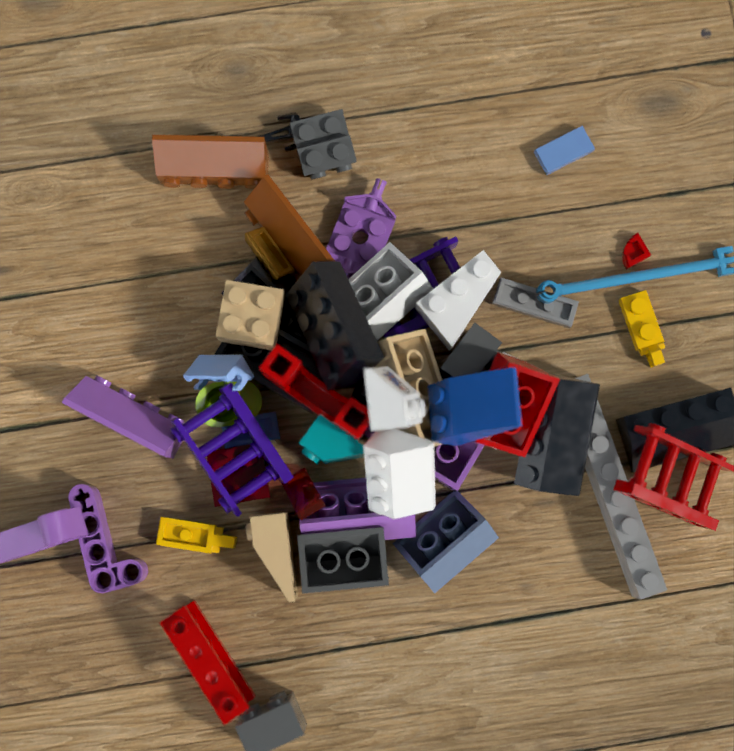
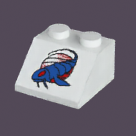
(391, 400)

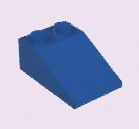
(474, 406)

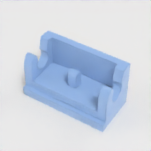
(219, 368)

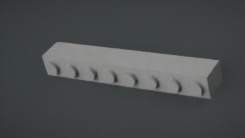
(621, 512)

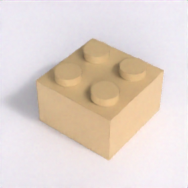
(250, 315)

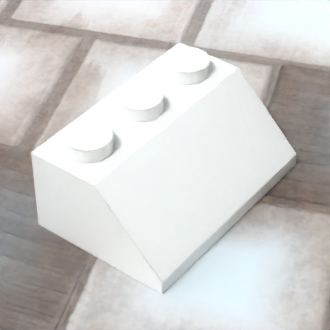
(388, 288)
(399, 473)

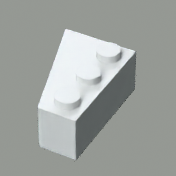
(457, 298)

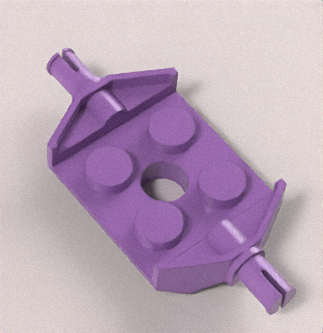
(364, 214)

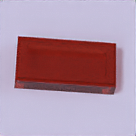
(303, 494)

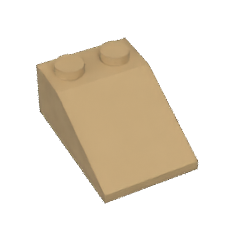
(274, 545)

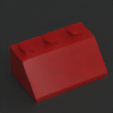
(535, 394)

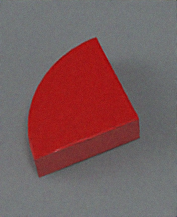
(634, 251)

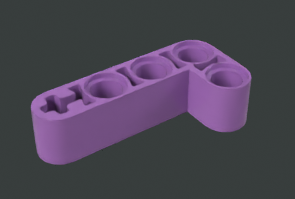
(42, 534)
(102, 536)

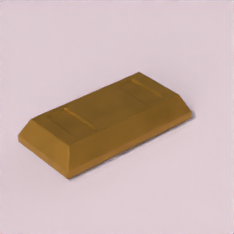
(268, 253)

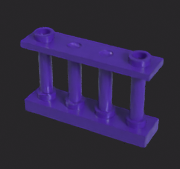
(441, 247)
(243, 424)

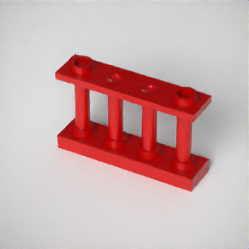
(657, 495)
(208, 661)

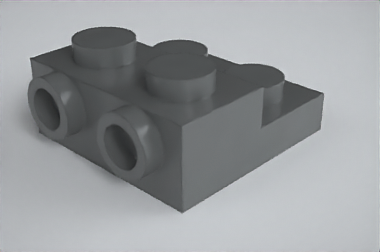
(323, 144)

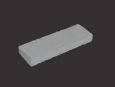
(524, 300)

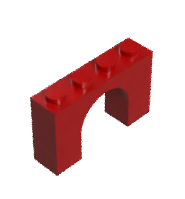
(298, 382)

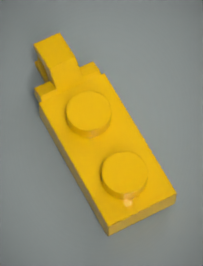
(643, 327)
(192, 536)

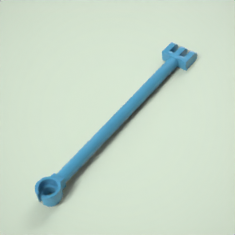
(718, 262)

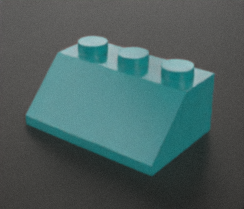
(329, 443)

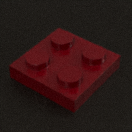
(240, 476)

